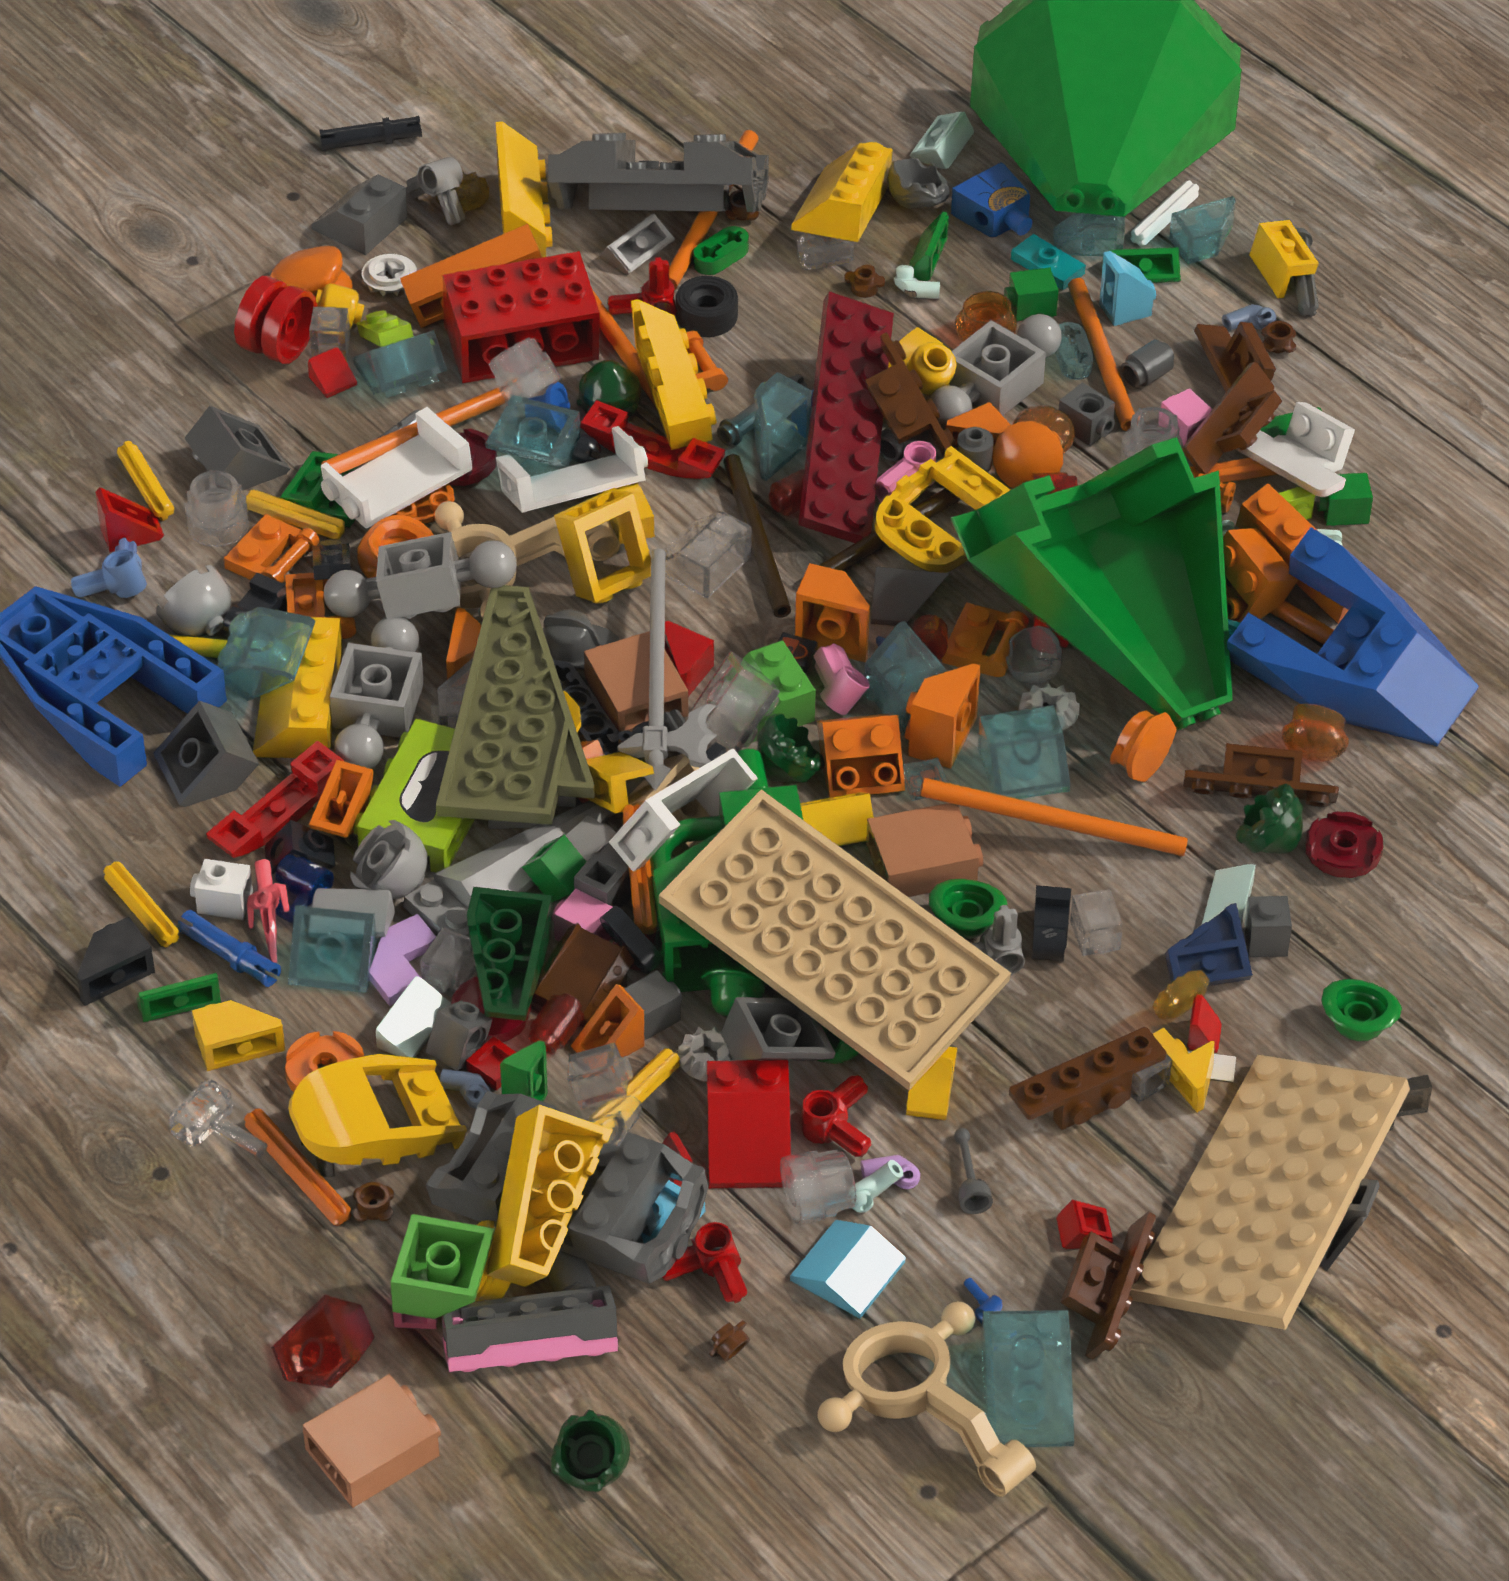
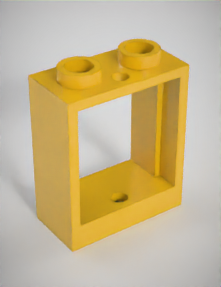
(591, 513)

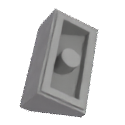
(637, 245)
(359, 900)

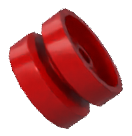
(274, 319)

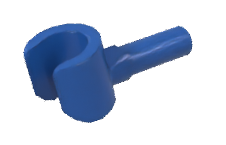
(986, 1303)

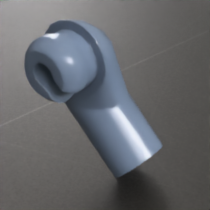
(1254, 314)
(469, 1084)

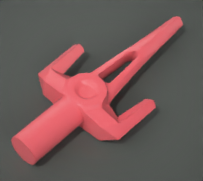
(267, 900)

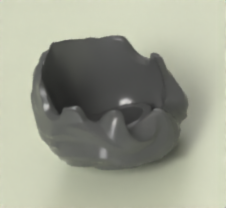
(916, 184)

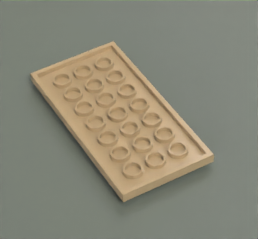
(835, 939)
(1270, 1191)

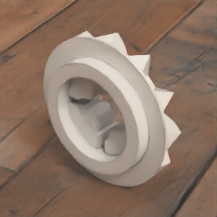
(375, 270)
(1066, 704)
(692, 1054)

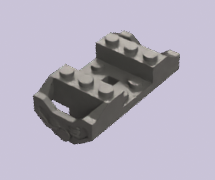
(686, 185)
(614, 1200)

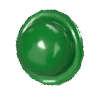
(966, 905)
(731, 983)
(1360, 1008)

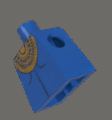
(993, 202)

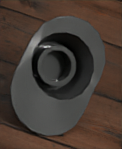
(571, 634)

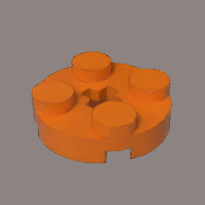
(314, 1050)

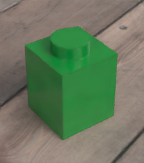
(1032, 293)
(1349, 505)
(554, 867)

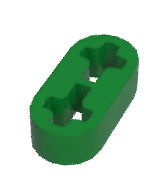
(721, 250)

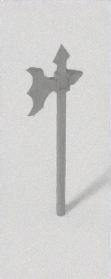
(655, 740)

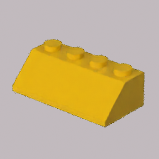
(521, 187)
(846, 193)
(300, 711)

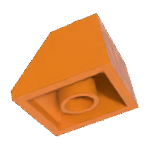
(832, 611)
(943, 714)

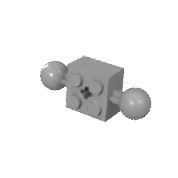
(998, 367)
(419, 577)
(376, 691)

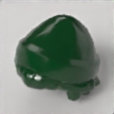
(610, 384)
(787, 750)
(1272, 822)
(590, 1451)

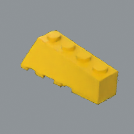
(672, 376)
(541, 1190)

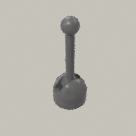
(971, 1187)

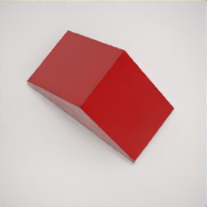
(125, 519)
(689, 653)

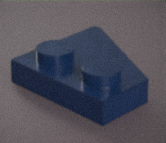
(1215, 949)

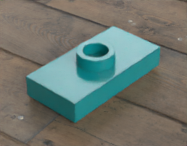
(1038, 254)

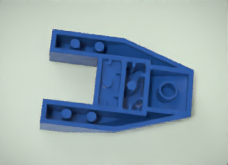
(78, 652)
(1377, 664)

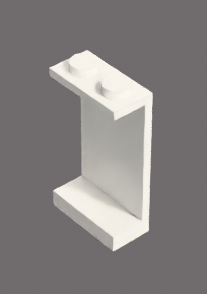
(400, 474)
(573, 481)
(653, 819)

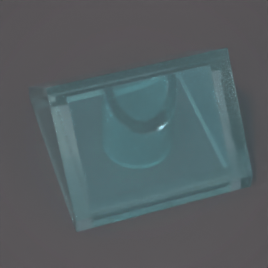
(332, 948)

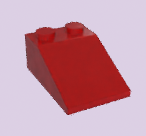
(747, 1122)

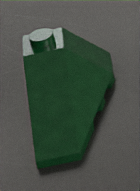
(508, 947)

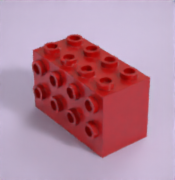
(520, 300)

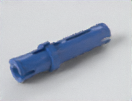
(241, 956)

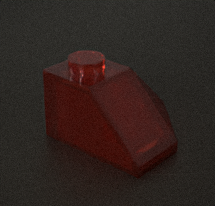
(324, 1343)

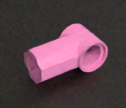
(914, 456)
(841, 681)

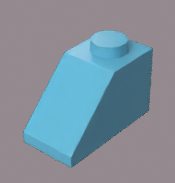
(1124, 290)

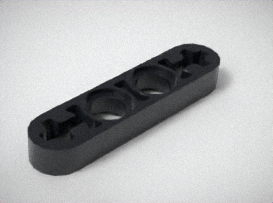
(591, 712)

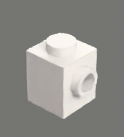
(222, 889)

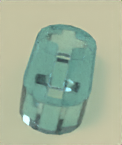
(1079, 349)

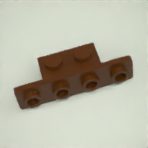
(1233, 354)
(901, 401)
(1234, 419)
(1257, 771)
(1089, 1081)
(1103, 1281)

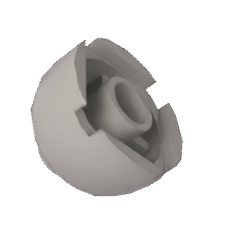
(197, 604)
(390, 860)

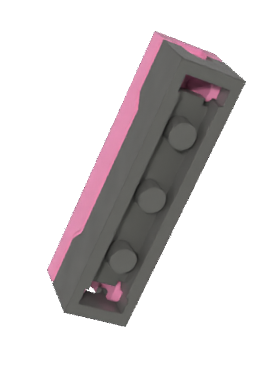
(530, 1329)

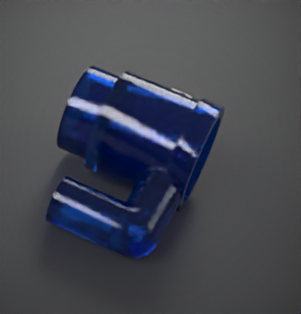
(302, 880)

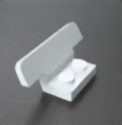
(1308, 452)

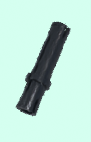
(371, 133)

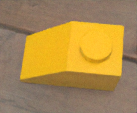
(235, 1034)

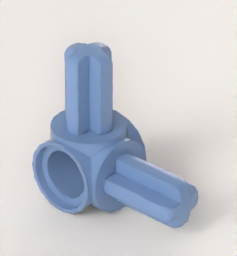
(119, 574)

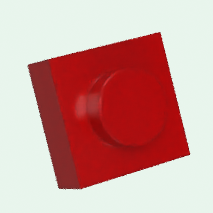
(487, 1061)

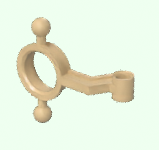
(525, 544)
(998, 1465)

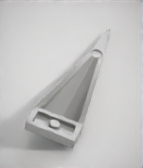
(448, 896)

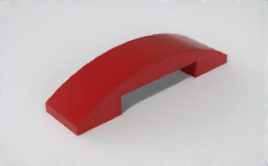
(693, 461)
(285, 802)

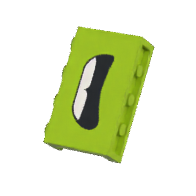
(411, 793)

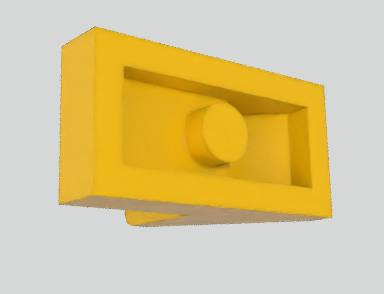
(1189, 1071)
(932, 1091)

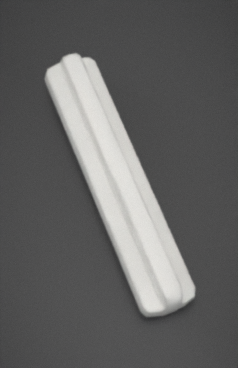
(1161, 216)

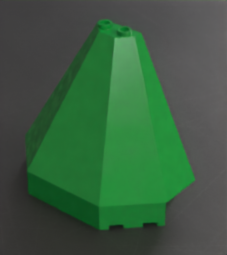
(1105, 95)
(1121, 574)

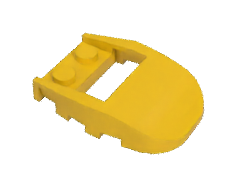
(917, 536)
(343, 1120)

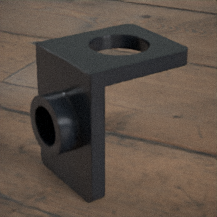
(302, 842)

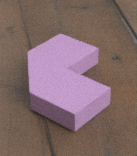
(391, 966)

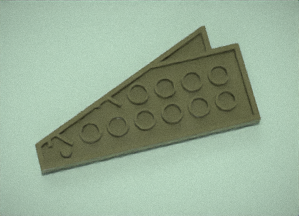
(514, 727)

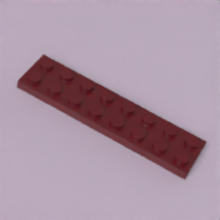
(844, 421)

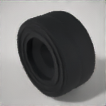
(707, 291)

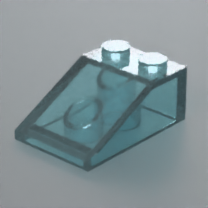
(1028, 1376)

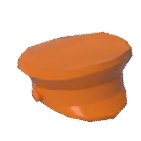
(1144, 744)

